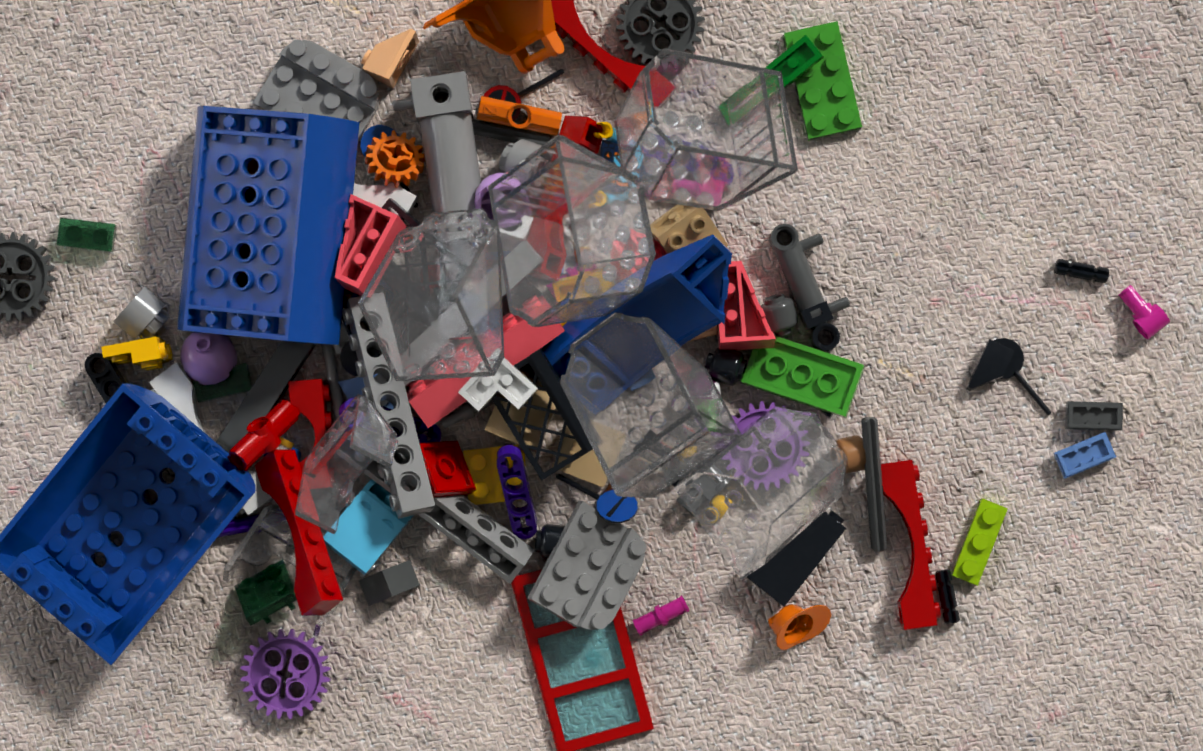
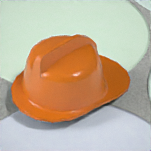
(796, 624)

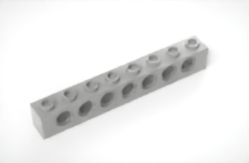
(404, 502)
(469, 528)

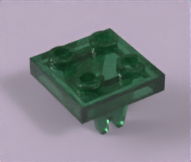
(266, 593)

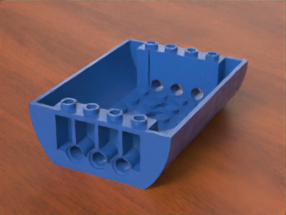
(290, 225)
(103, 490)

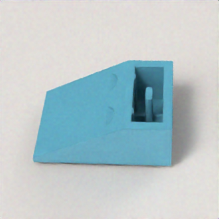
(366, 528)

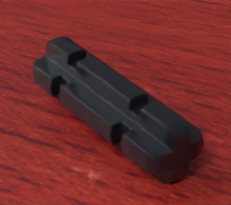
(1081, 270)
(947, 596)

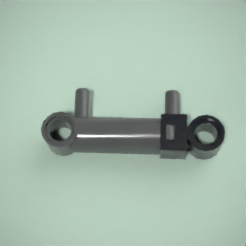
(813, 309)

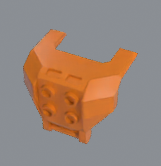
(508, 27)

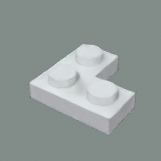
(507, 381)

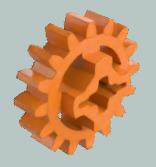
(395, 159)

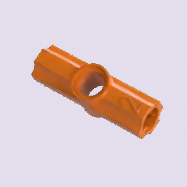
(501, 112)

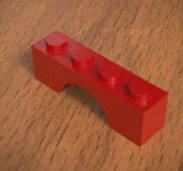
(310, 400)

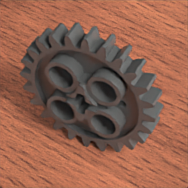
(644, 42)
(13, 253)

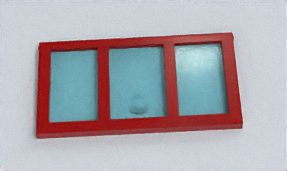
(583, 675)

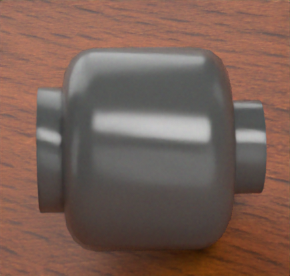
(780, 314)

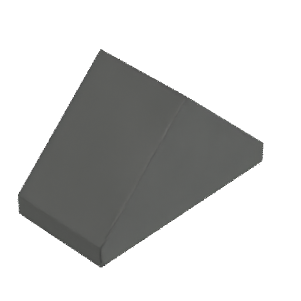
(389, 582)

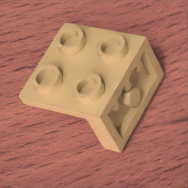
(682, 227)
(586, 467)

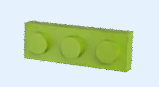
(979, 541)

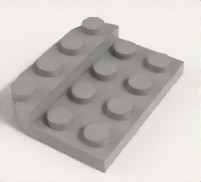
(319, 84)
(589, 570)

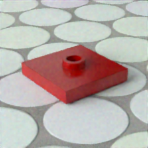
(447, 469)

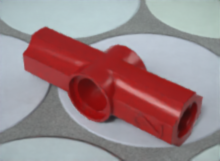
(263, 435)

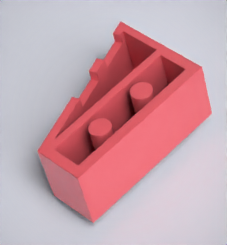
(365, 243)
(744, 318)

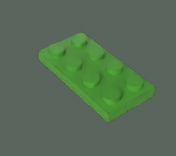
(826, 88)
(804, 376)

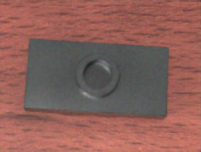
(1094, 416)

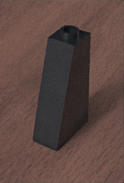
(797, 560)

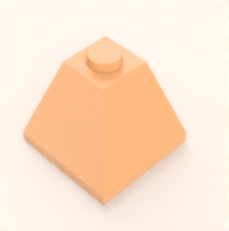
(390, 57)

